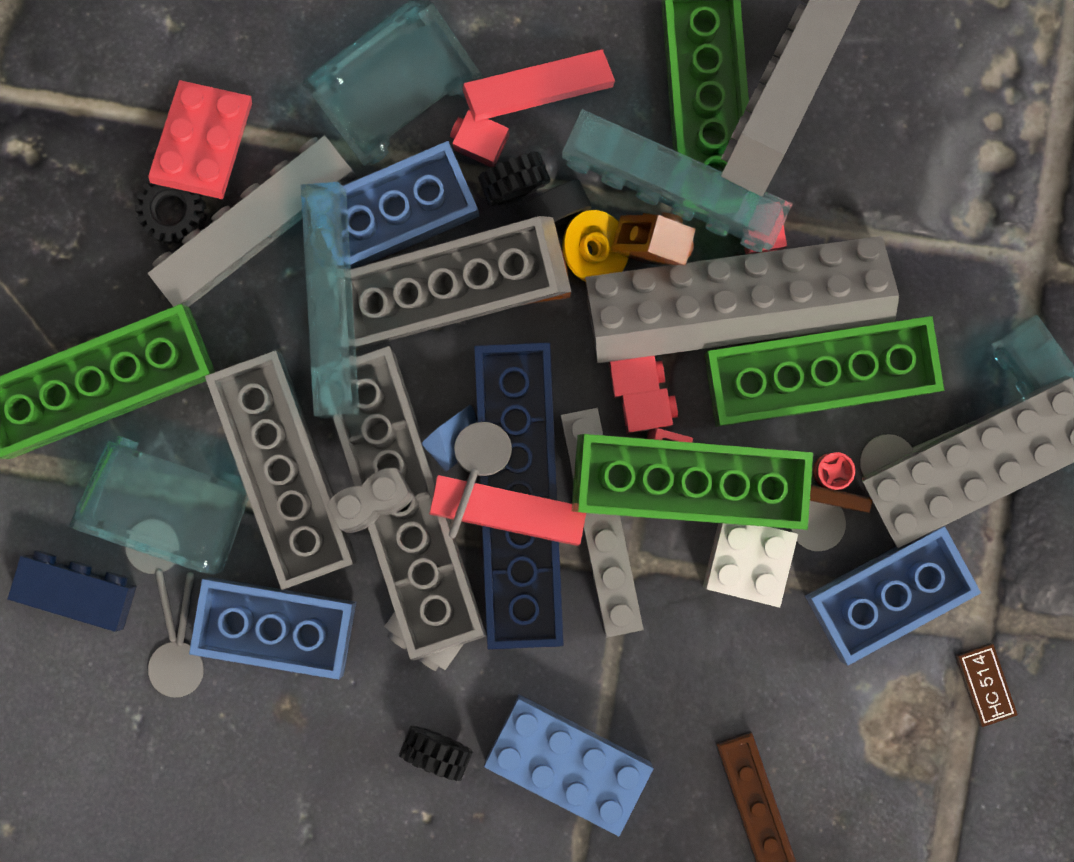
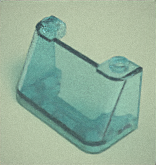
(390, 77)
(161, 507)

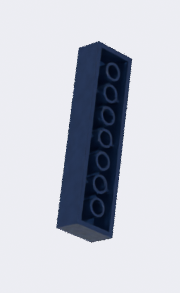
(520, 568)

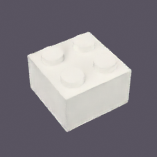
(750, 562)

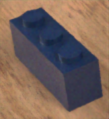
(72, 591)

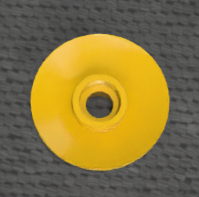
(598, 231)

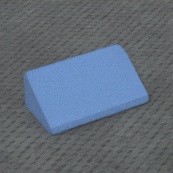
(442, 440)

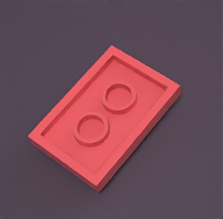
(200, 139)

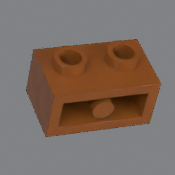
(654, 239)

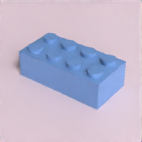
(406, 204)
(892, 595)
(272, 628)
(569, 765)

